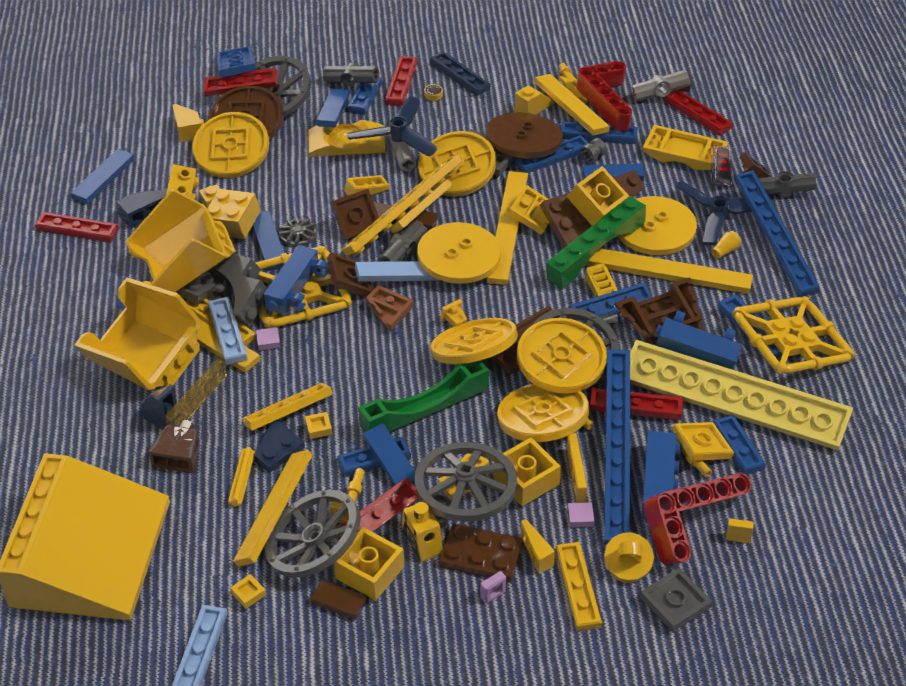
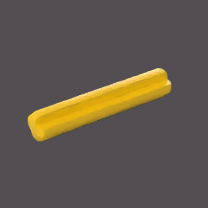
(241, 477)

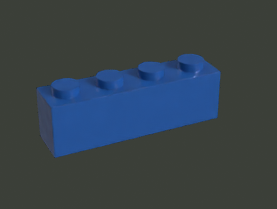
(660, 465)

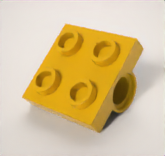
(527, 209)

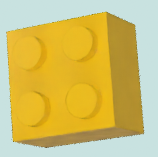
(597, 195)
(235, 210)
(534, 469)
(369, 564)

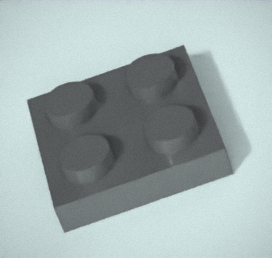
(676, 599)

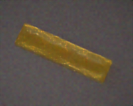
(197, 393)

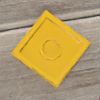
(702, 441)

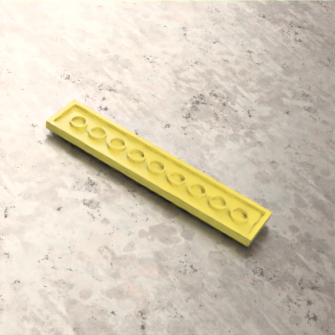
(739, 395)

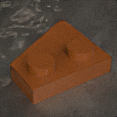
(389, 306)

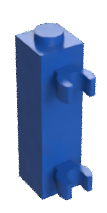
(292, 278)
(698, 343)

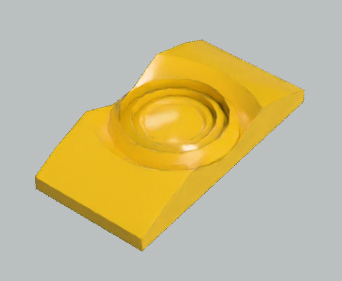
(334, 141)
(680, 146)

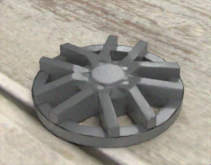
(301, 230)

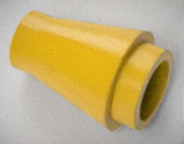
(729, 242)

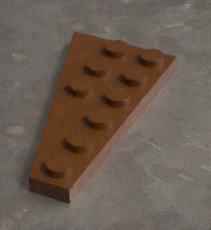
(566, 218)

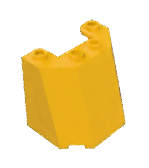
(179, 242)
(149, 339)

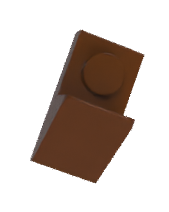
(751, 164)

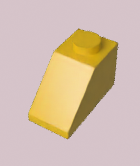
(531, 101)
(186, 122)

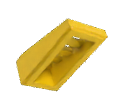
(359, 184)
(599, 273)
(538, 549)

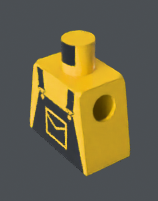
(416, 524)

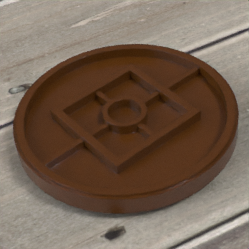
(252, 101)
(524, 135)

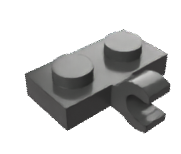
(202, 288)

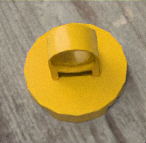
(628, 557)

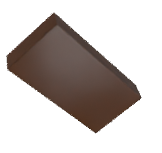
(338, 599)

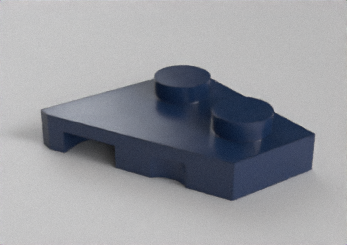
(277, 446)

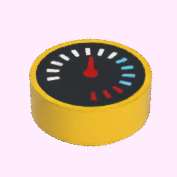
(433, 92)

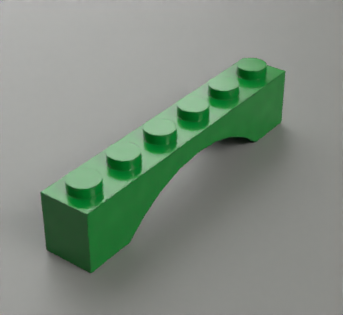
(568, 263)
(460, 384)

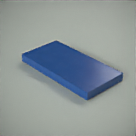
(235, 61)

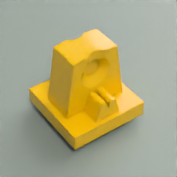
(453, 313)

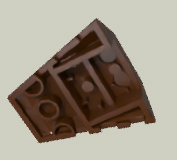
(653, 311)

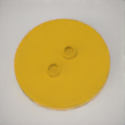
(230, 145)
(476, 166)
(666, 230)
(459, 252)
(474, 341)
(561, 355)
(542, 413)

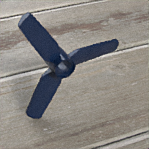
(399, 131)
(719, 209)

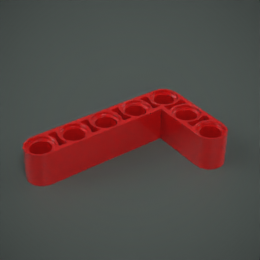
(595, 85)
(664, 515)

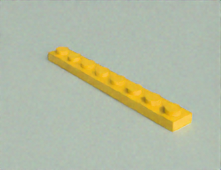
(398, 209)

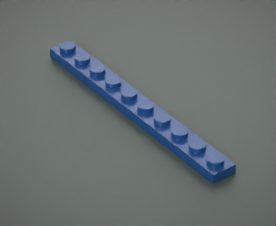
(617, 445)

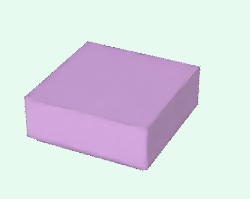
(268, 338)
(580, 514)
(493, 587)

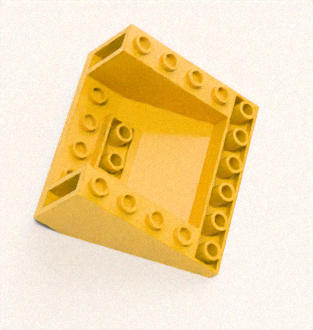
(81, 541)

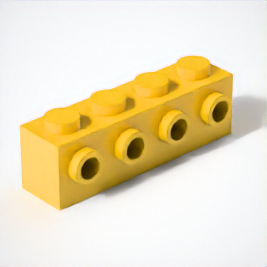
(183, 180)

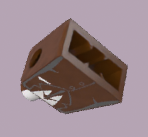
(176, 448)

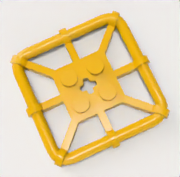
(311, 291)
(793, 335)

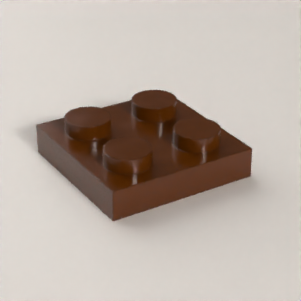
(354, 213)
(344, 275)

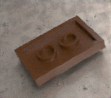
(481, 552)

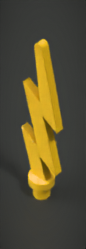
(570, 81)

